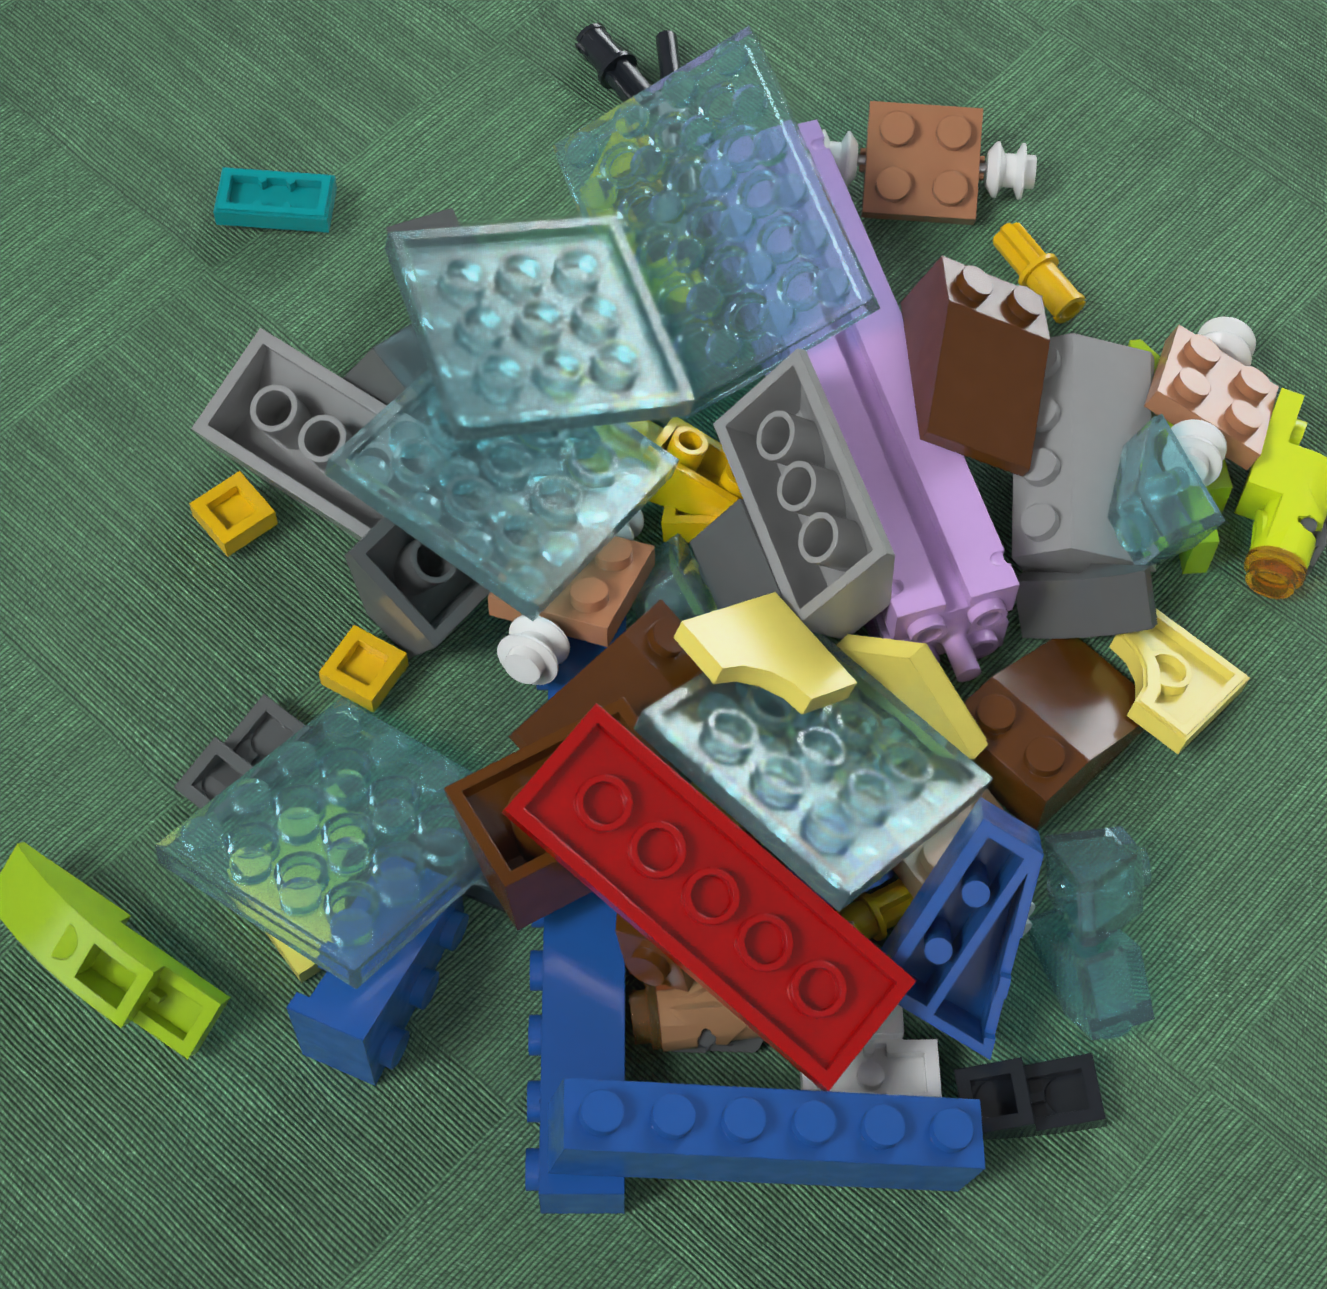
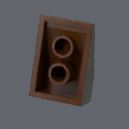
(976, 363)
(638, 665)
(1051, 726)

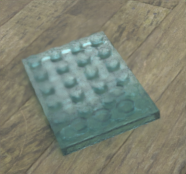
(722, 217)

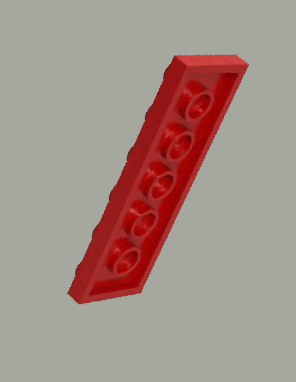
(709, 897)

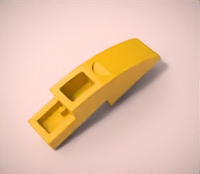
(702, 477)

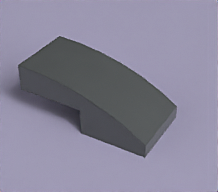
(1086, 604)
(251, 741)

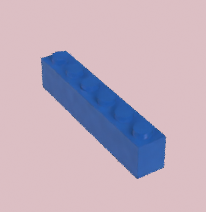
(763, 1135)

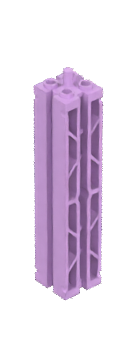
(948, 558)

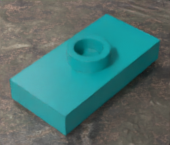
(275, 199)

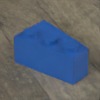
(968, 926)
(365, 1026)

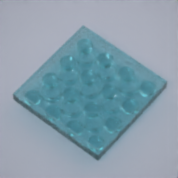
(537, 326)
(505, 508)
(822, 790)
(333, 842)

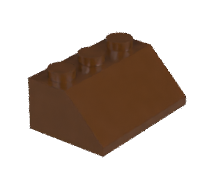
(515, 866)

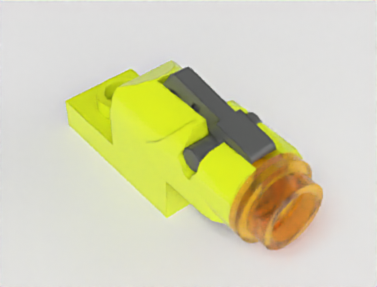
(1288, 505)

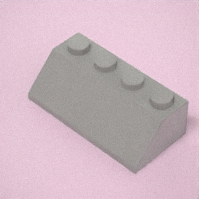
(1085, 416)
(284, 422)
(808, 500)

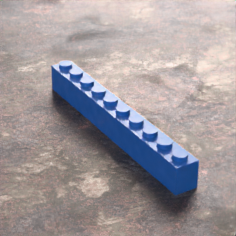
(581, 1014)

